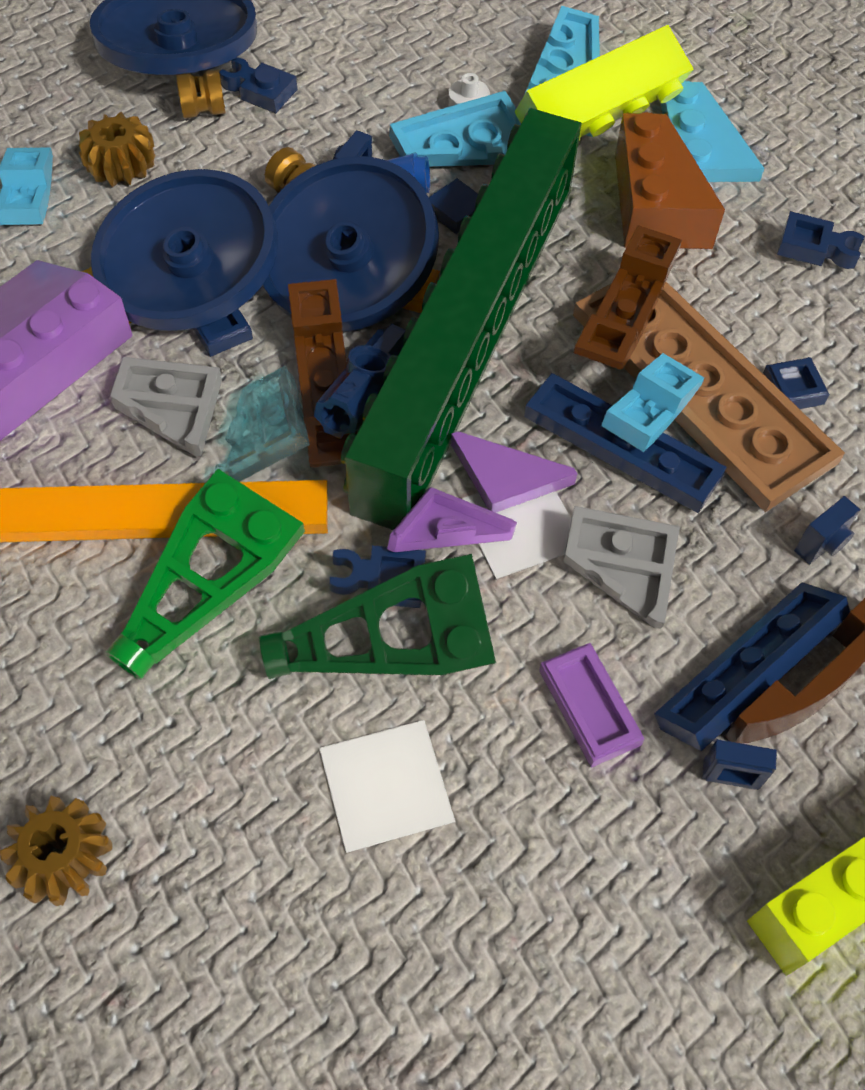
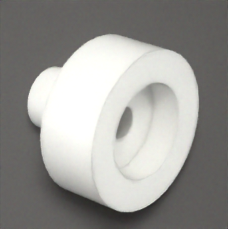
(467, 89)

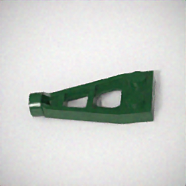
(454, 614)

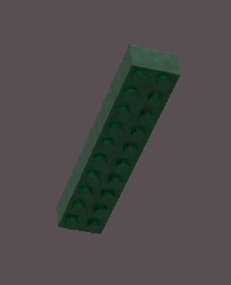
(461, 323)

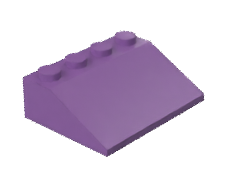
(51, 334)

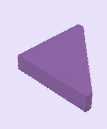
(508, 475)
(446, 522)

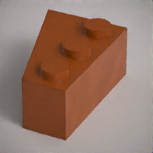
(663, 183)

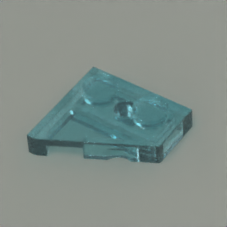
(266, 425)

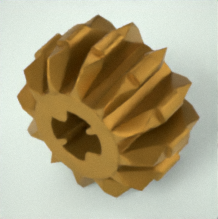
(116, 149)
(56, 872)

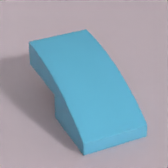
(25, 185)
(653, 402)

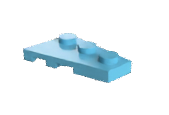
(460, 133)
(711, 136)

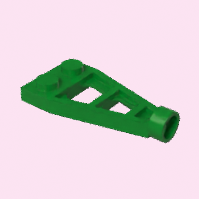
(239, 518)

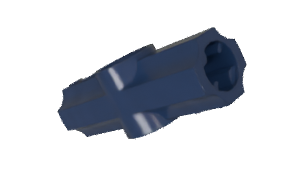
(343, 403)

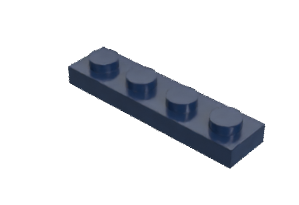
(664, 465)
(751, 665)

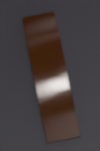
(630, 300)
(319, 359)
(781, 710)

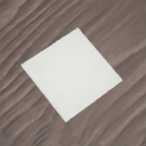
(538, 536)
(386, 786)

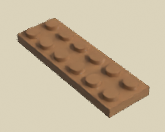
(737, 410)

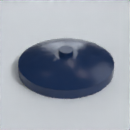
(172, 34)
(355, 225)
(186, 248)

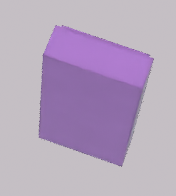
(591, 705)

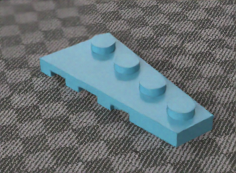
(569, 45)

